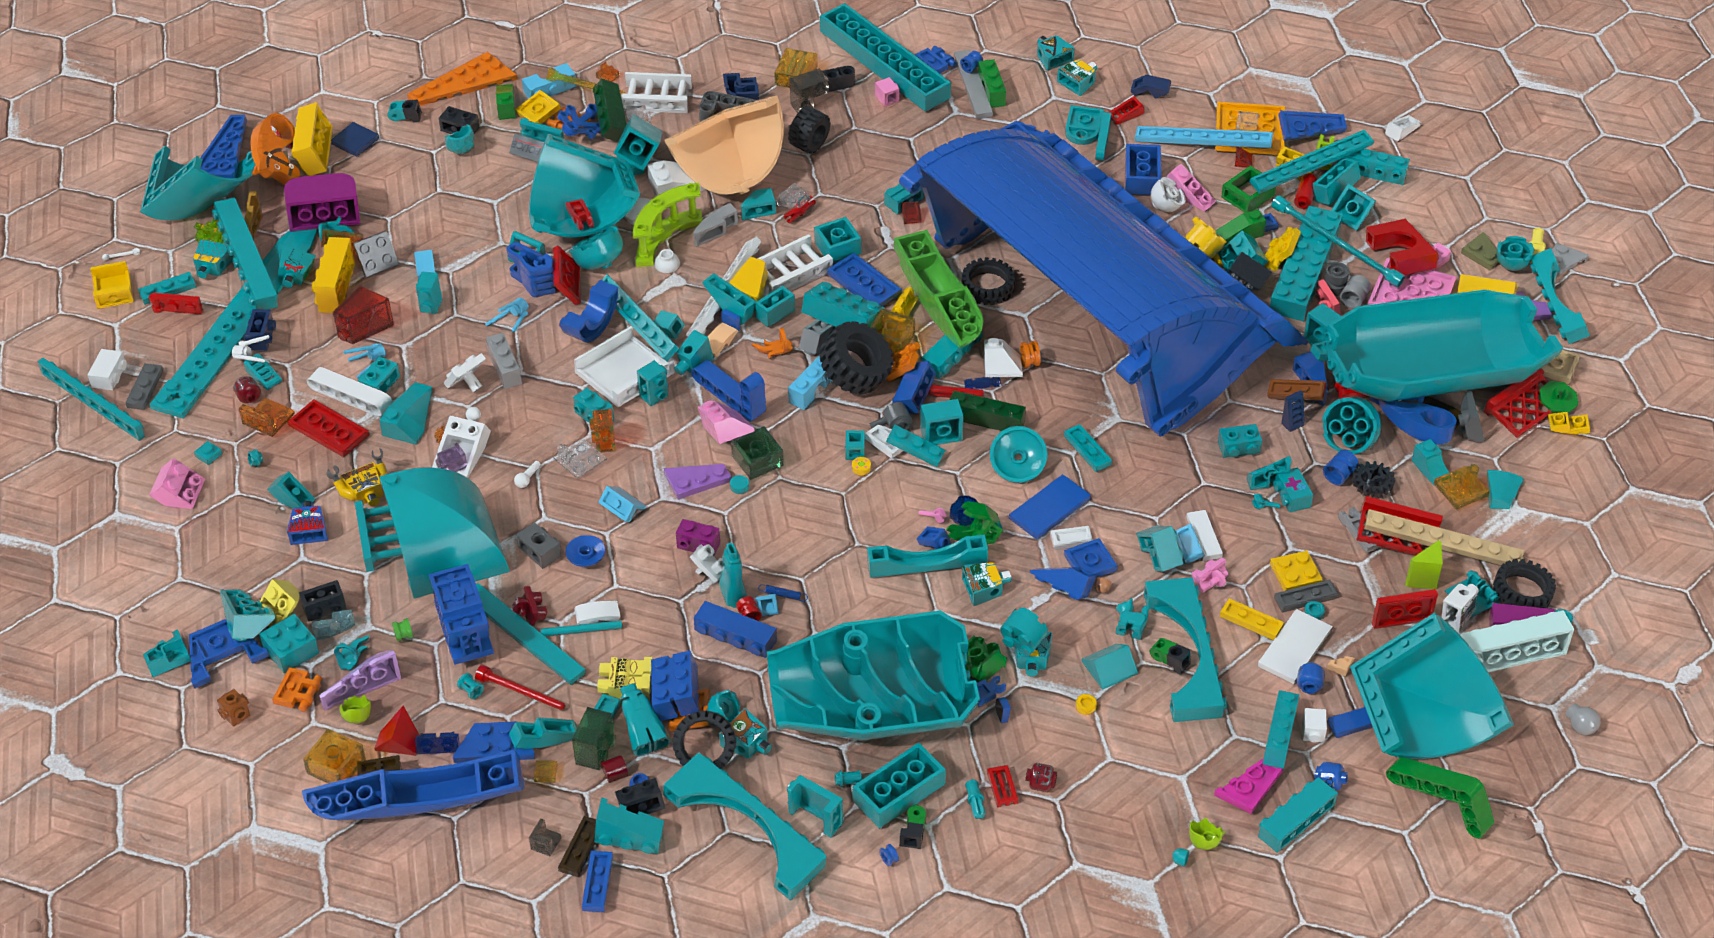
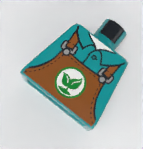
(749, 735)

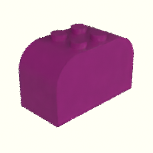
(321, 200)

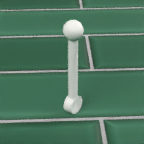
(135, 251)

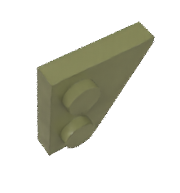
(1481, 251)

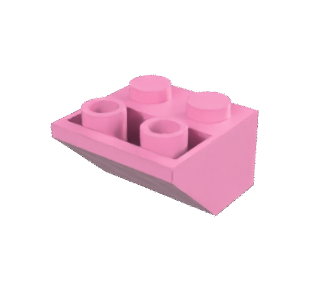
(177, 485)

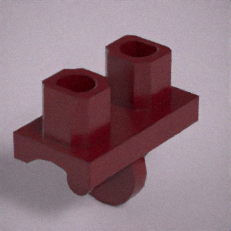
(528, 604)

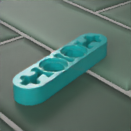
(1103, 136)

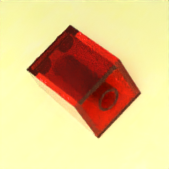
(362, 315)

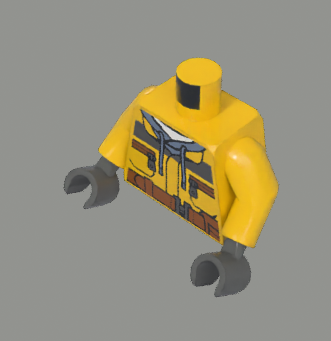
(361, 482)

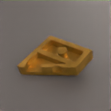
(253, 213)

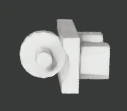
(707, 563)

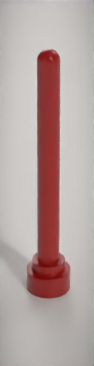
(486, 674)

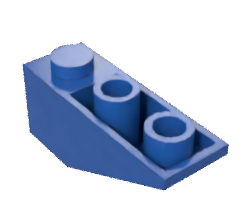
(1069, 579)

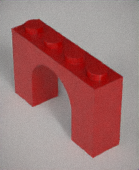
(1419, 255)

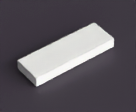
(1205, 534)

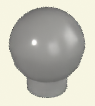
(1583, 719)

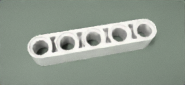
(349, 391)

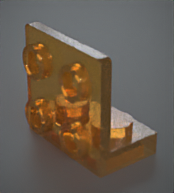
(266, 416)

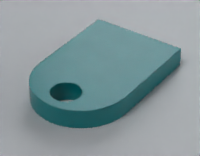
(1083, 122)

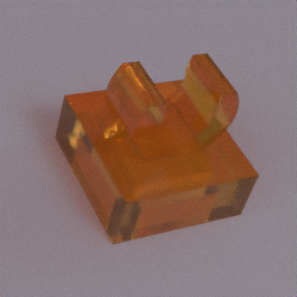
(607, 72)

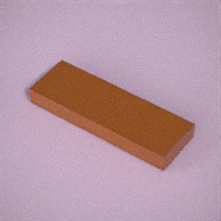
(1282, 388)

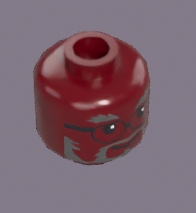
(247, 389)
(1041, 777)

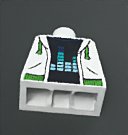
(1462, 599)

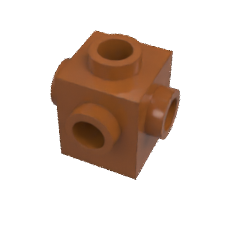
(233, 707)

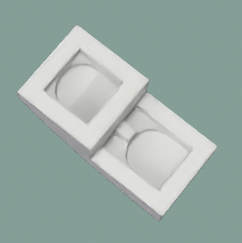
(596, 611)

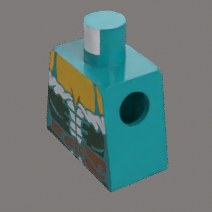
(1077, 76)
(984, 582)

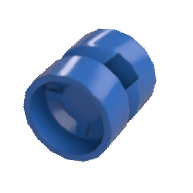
(1340, 467)

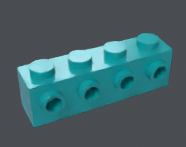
(1390, 167)

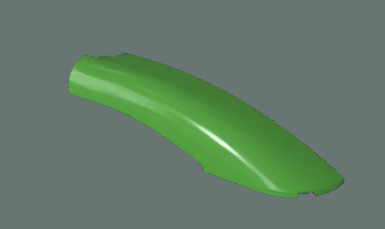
(938, 288)

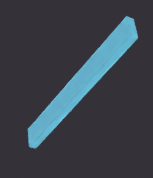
(1204, 136)

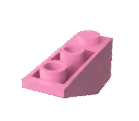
(1192, 189)

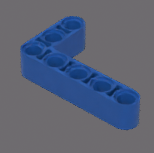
(744, 397)

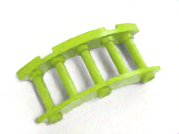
(652, 236)

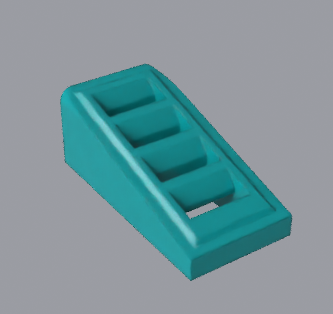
(251, 368)

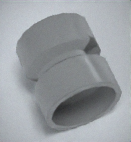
(1355, 291)

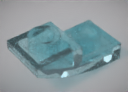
(340, 622)

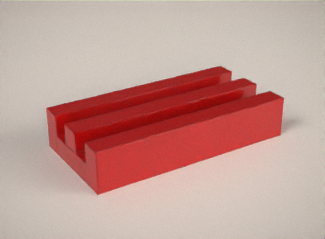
(1005, 800)

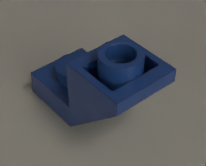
(1155, 85)

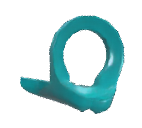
(333, 225)
(350, 653)

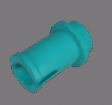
(847, 778)

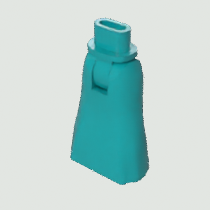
(731, 576)
(643, 724)

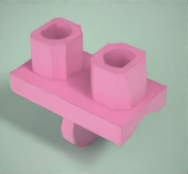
(1213, 574)

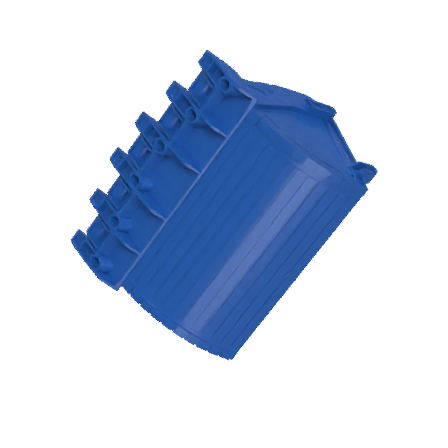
(1164, 298)

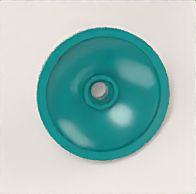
(1013, 442)

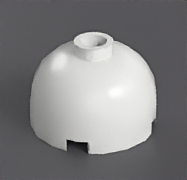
(1166, 195)

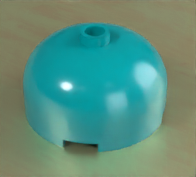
(598, 249)
(1354, 417)

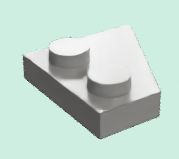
(1567, 257)

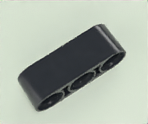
(840, 77)

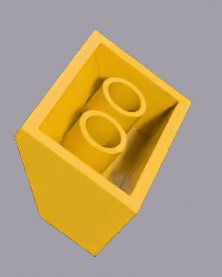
(1473, 283)

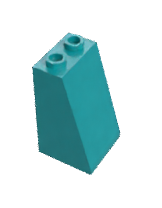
(638, 142)

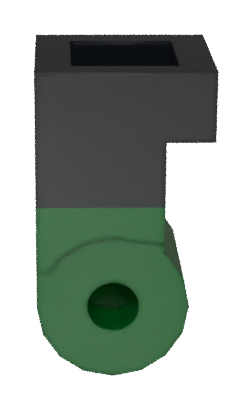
(1171, 654)
(916, 822)

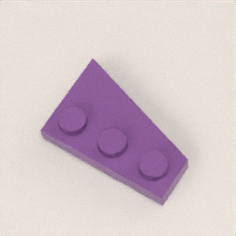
(695, 479)

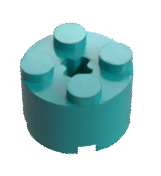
(1023, 631)

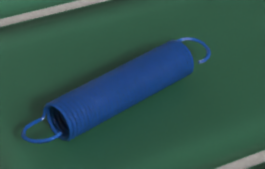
(783, 592)

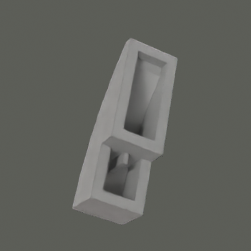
(715, 224)

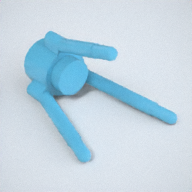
(516, 307)
(373, 353)

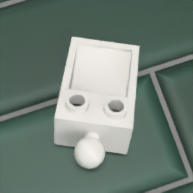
(459, 431)

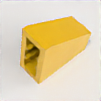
(751, 278)

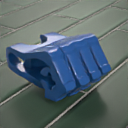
(532, 269)

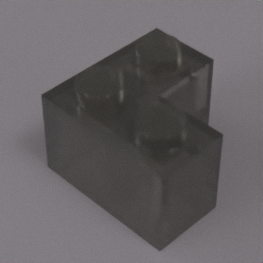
(807, 87)

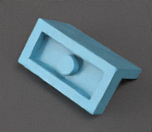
(620, 502)

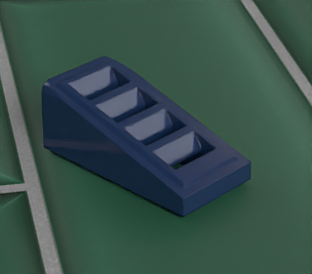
(1293, 413)

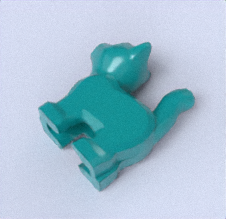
(1131, 620)

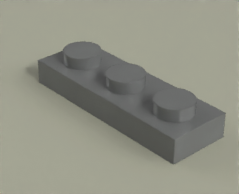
(144, 386)

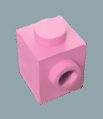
(887, 91)

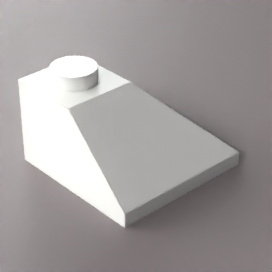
(1001, 359)

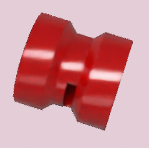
(747, 607)

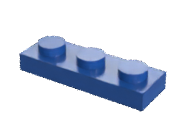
(597, 881)

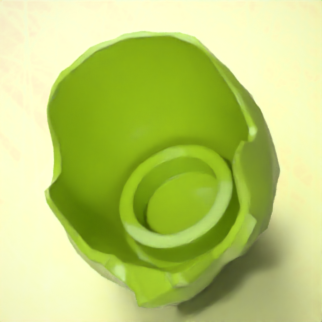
(355, 709)
(1205, 834)

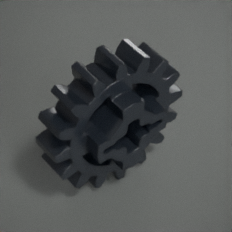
(1373, 479)

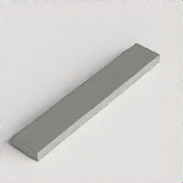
(974, 88)

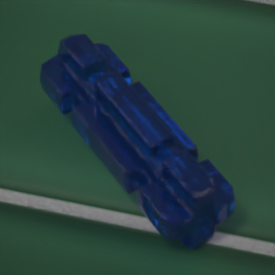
(982, 382)

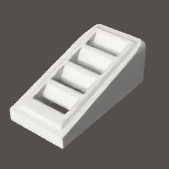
(1402, 127)

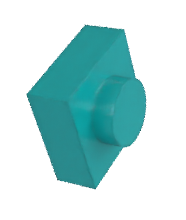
(208, 453)

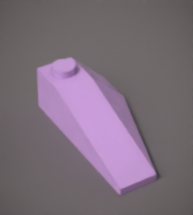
(368, 676)

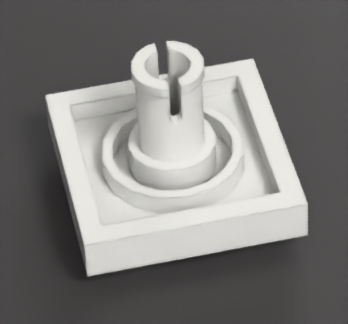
(465, 372)

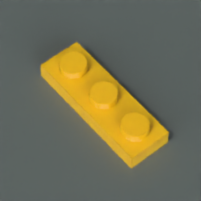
(1251, 619)

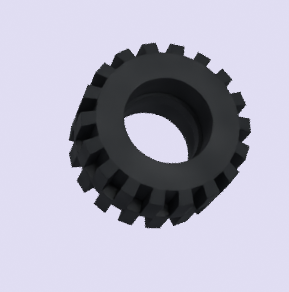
(809, 130)

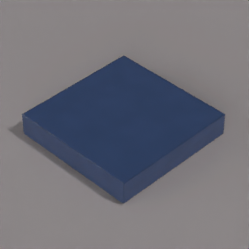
(354, 139)

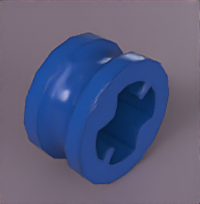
(889, 855)

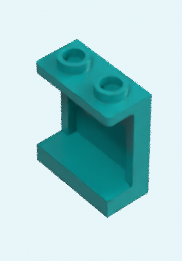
(817, 801)

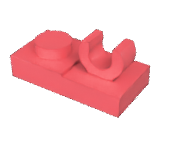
(1328, 297)

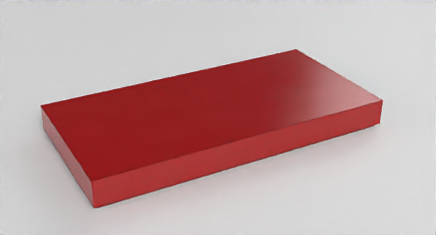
(328, 428)

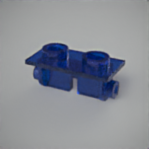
(430, 744)

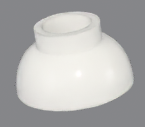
(667, 261)

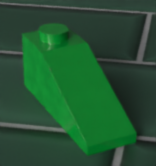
(505, 101)
(1250, 222)

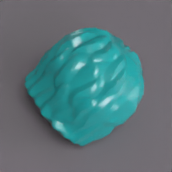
(460, 141)

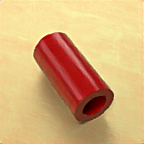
(1305, 191)

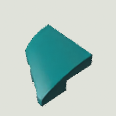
(1263, 476)
(1502, 488)
(167, 655)

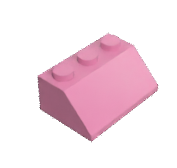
(723, 422)

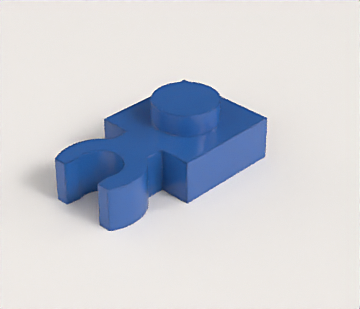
(988, 691)

